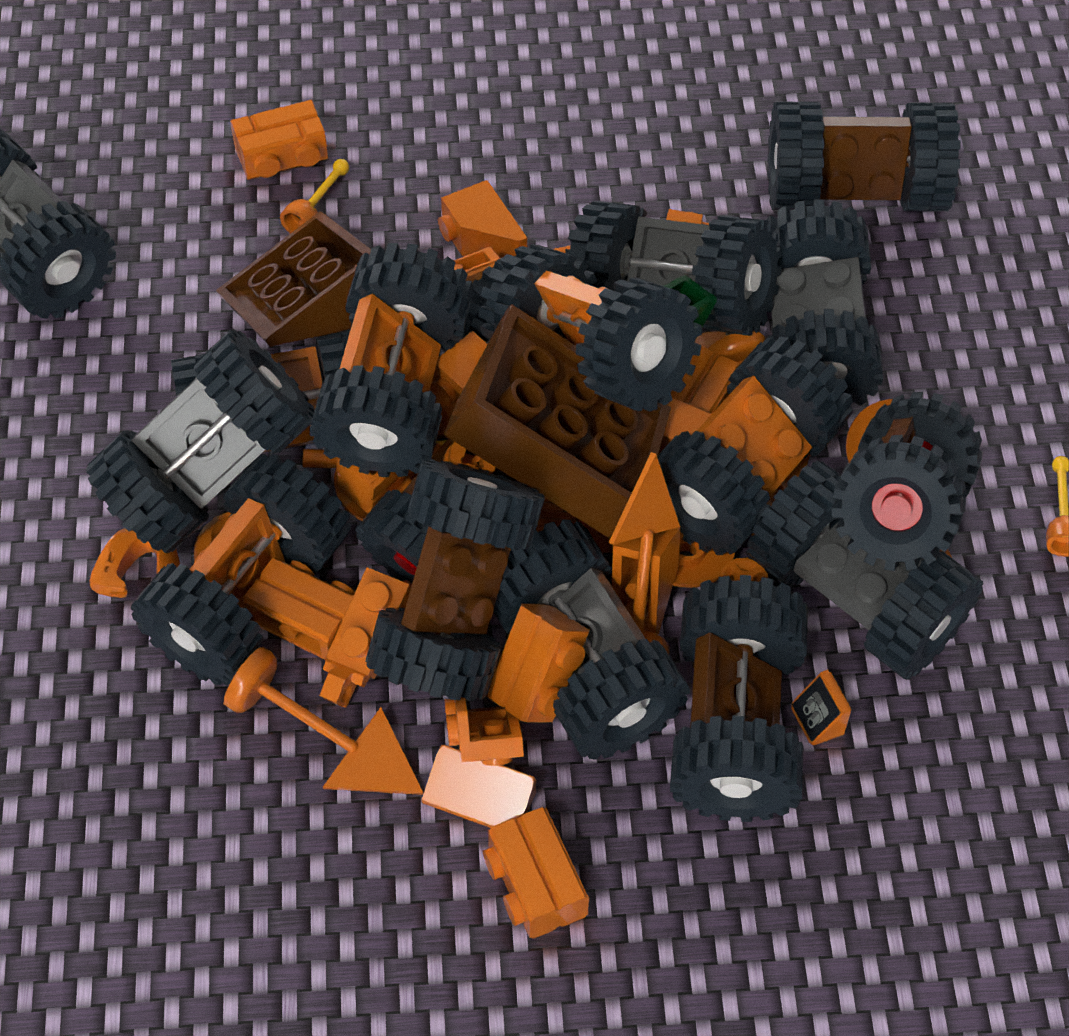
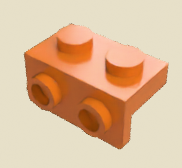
(483, 733)

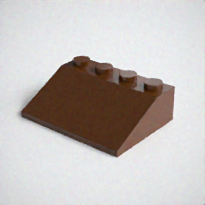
(298, 284)
(548, 429)

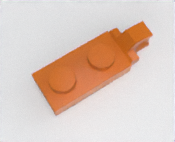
(351, 644)

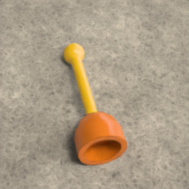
(305, 208)
(1058, 529)

